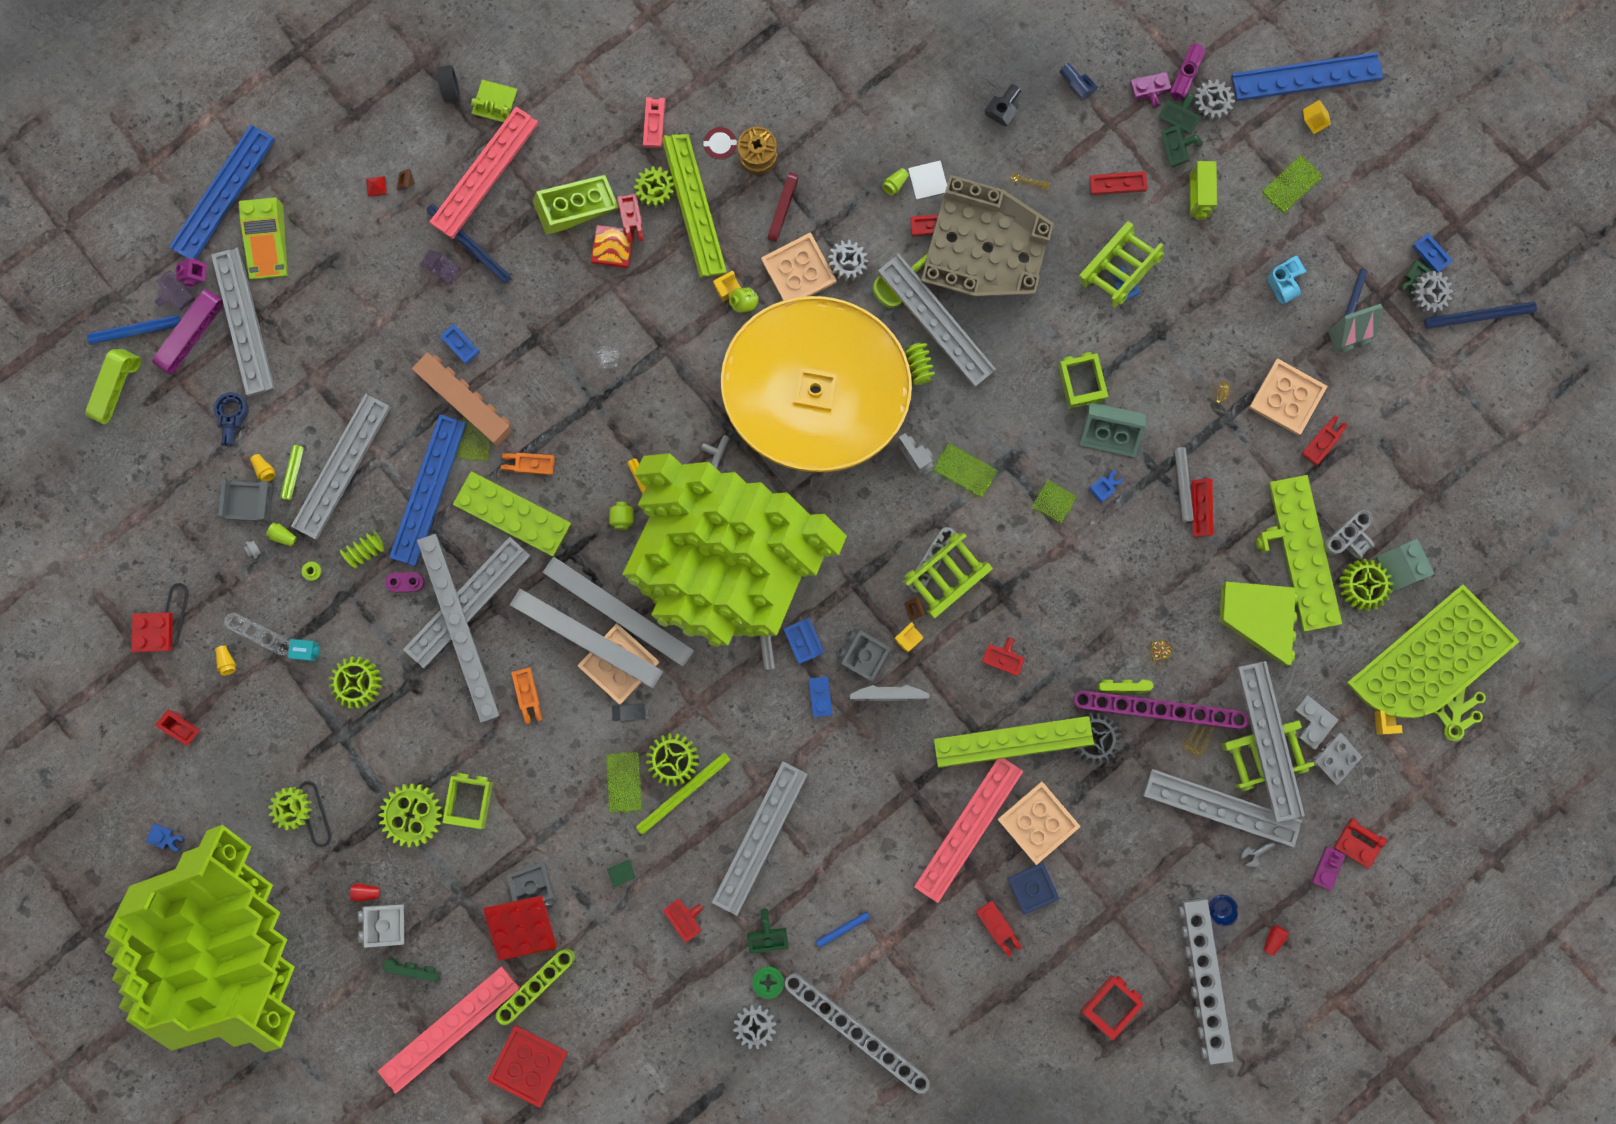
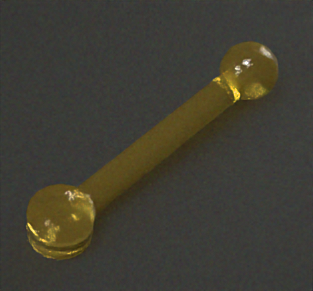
(1015, 176)

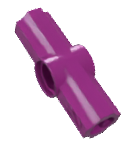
(1184, 80)

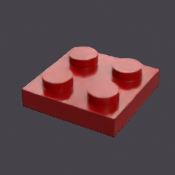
(152, 632)

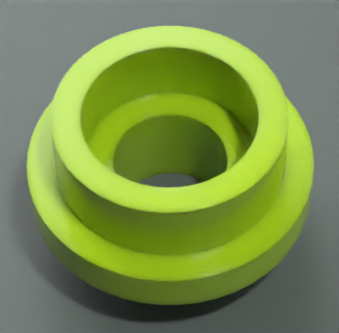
(315, 575)

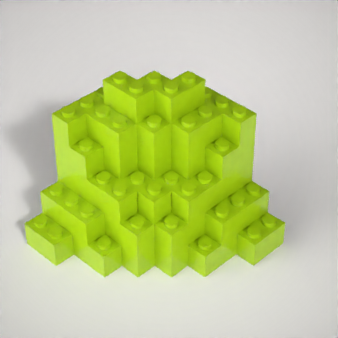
(722, 550)
(203, 951)

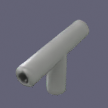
(717, 452)

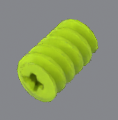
(919, 363)
(363, 550)

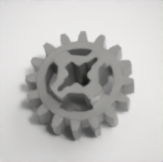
(1213, 91)
(848, 268)
(1432, 291)
(745, 1028)

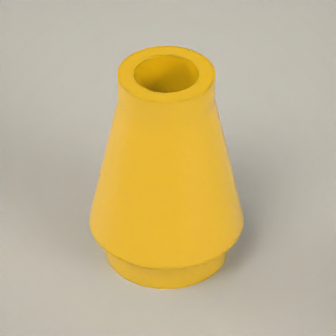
(263, 470)
(224, 661)

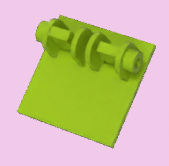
(493, 101)

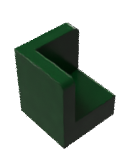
(621, 873)

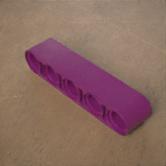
(187, 331)

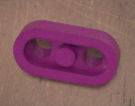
(404, 582)

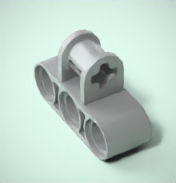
(1357, 539)

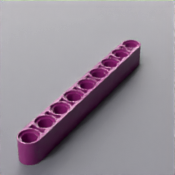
(1169, 710)

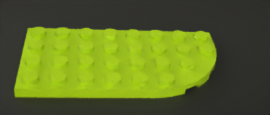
(1434, 658)

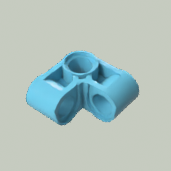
(1286, 288)

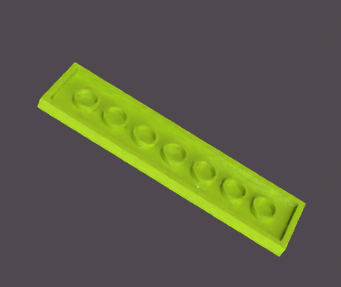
(1305, 553)

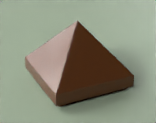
(405, 179)
(915, 608)

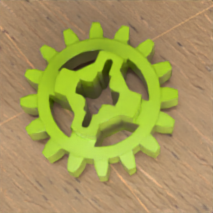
(651, 179)
(282, 811)

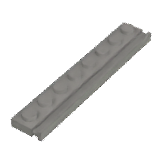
(936, 320)
(243, 322)
(341, 466)
(472, 596)
(1270, 741)
(1220, 807)
(759, 838)

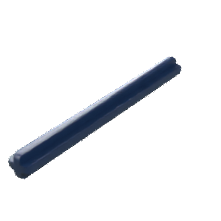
(479, 253)
(1479, 315)

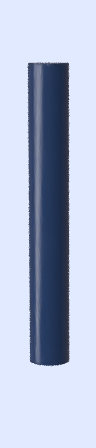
(1356, 292)

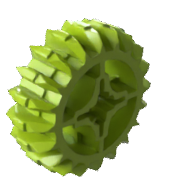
(1382, 583)
(361, 678)
(657, 766)

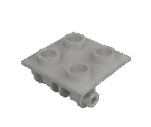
(1337, 758)

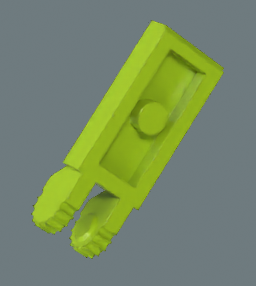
(1124, 687)

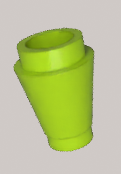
(895, 182)
(280, 534)

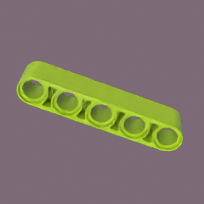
(527, 991)

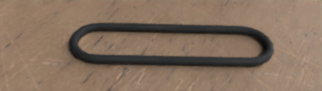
(183, 608)
(323, 814)

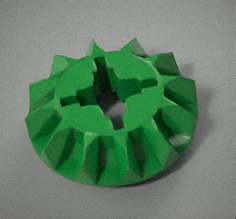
(760, 988)

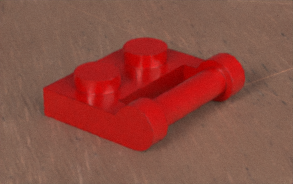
(1357, 849)

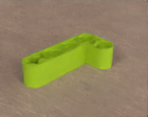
(110, 383)

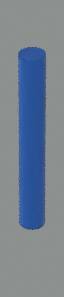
(843, 929)

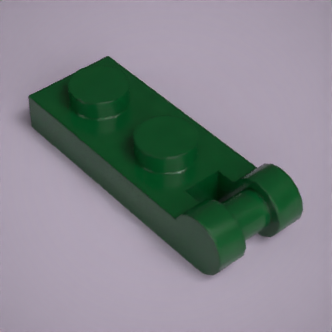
(411, 970)

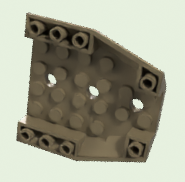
(980, 217)

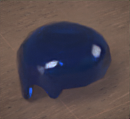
(1223, 910)

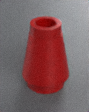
(363, 892)
(1276, 938)

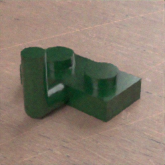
(1180, 114)
(1176, 145)
(767, 939)

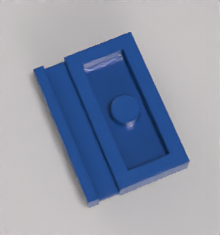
(803, 641)

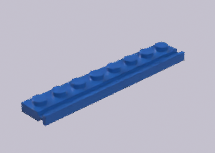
(1306, 76)
(222, 193)
(428, 489)

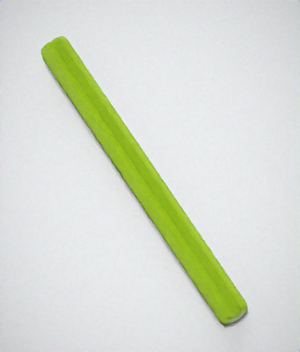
(683, 793)

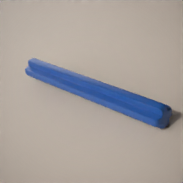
(134, 329)

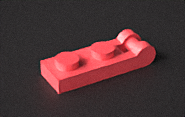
(654, 123)

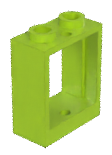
(1203, 189)
(1082, 400)
(451, 797)

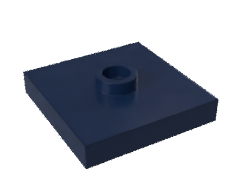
(1033, 888)

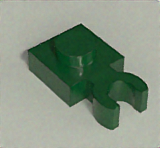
(1415, 270)

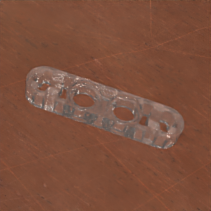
(260, 632)

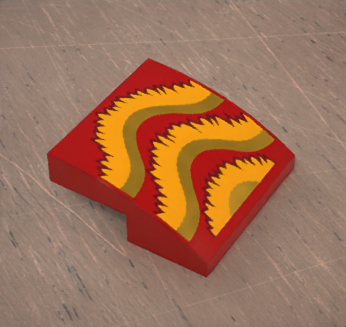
(611, 247)

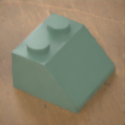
(1405, 564)

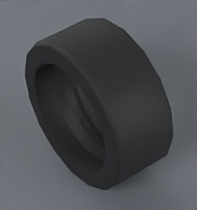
(448, 84)

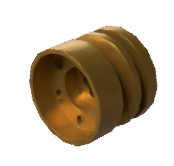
(758, 160)

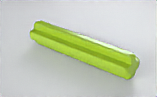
(291, 472)

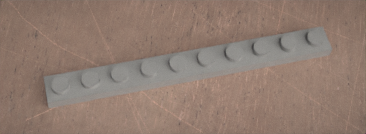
(458, 628)

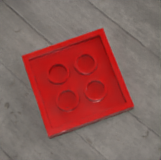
(520, 928)
(527, 1066)

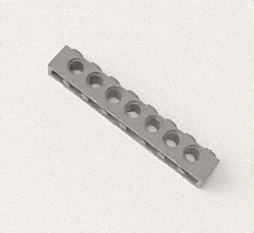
(1222, 1051)

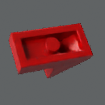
(177, 727)

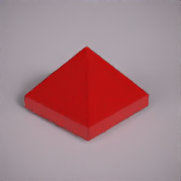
(376, 186)

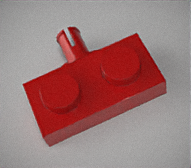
(1003, 658)
(683, 919)

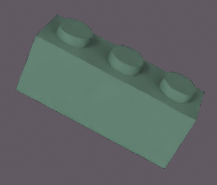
(1112, 429)

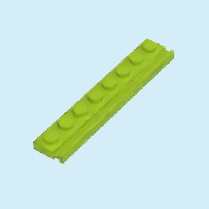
(694, 205)
(1014, 742)

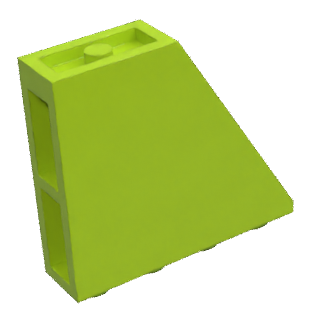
(1261, 617)

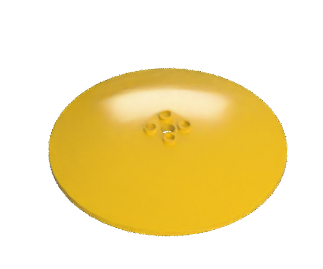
(825, 346)

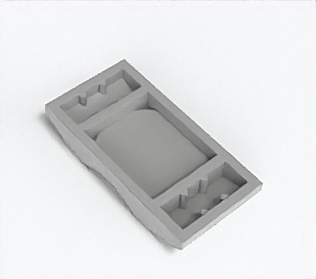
(903, 693)

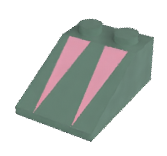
(1356, 329)

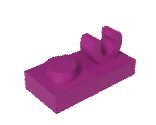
(1328, 868)

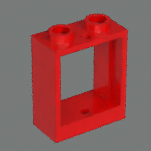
(1099, 994)

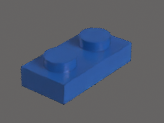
(1432, 253)
(460, 344)
(820, 697)

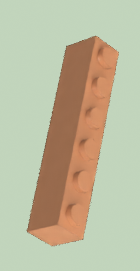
(462, 399)

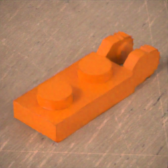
(530, 463)
(526, 693)

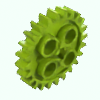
(394, 810)

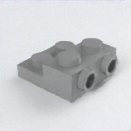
(918, 458)
(381, 925)

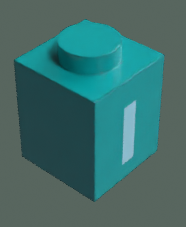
(303, 650)

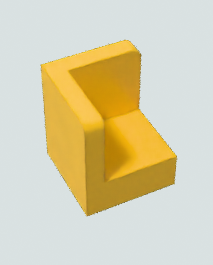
(1316, 117)
(725, 285)
(908, 638)
(1386, 724)

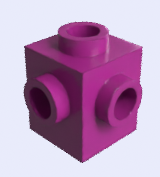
(190, 272)

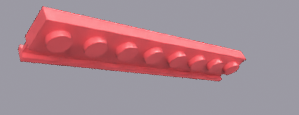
(483, 173)
(968, 829)
(448, 1029)

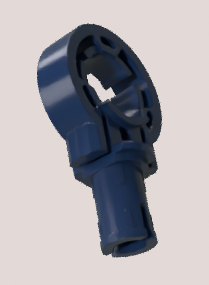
(230, 422)

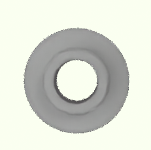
(252, 549)

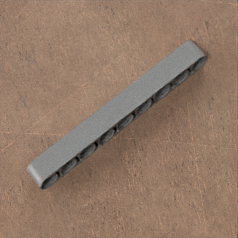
(618, 611)
(586, 638)
(862, 1041)

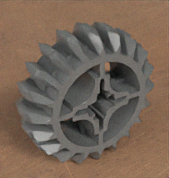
(1103, 754)

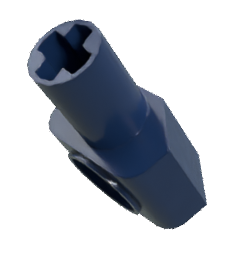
(1081, 85)

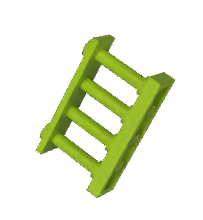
(1114, 248)
(964, 582)
(1234, 747)

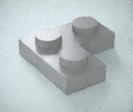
(1319, 722)

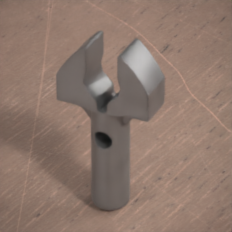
(1256, 853)

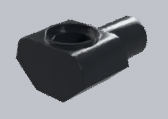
(1006, 103)

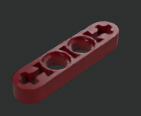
(783, 207)

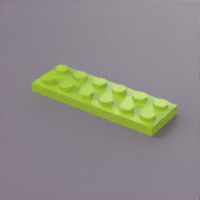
(512, 514)

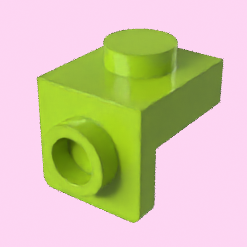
(1271, 534)

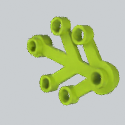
(1458, 708)

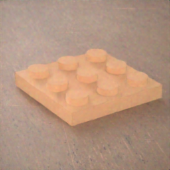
(798, 269)
(1288, 397)
(610, 678)
(1038, 823)

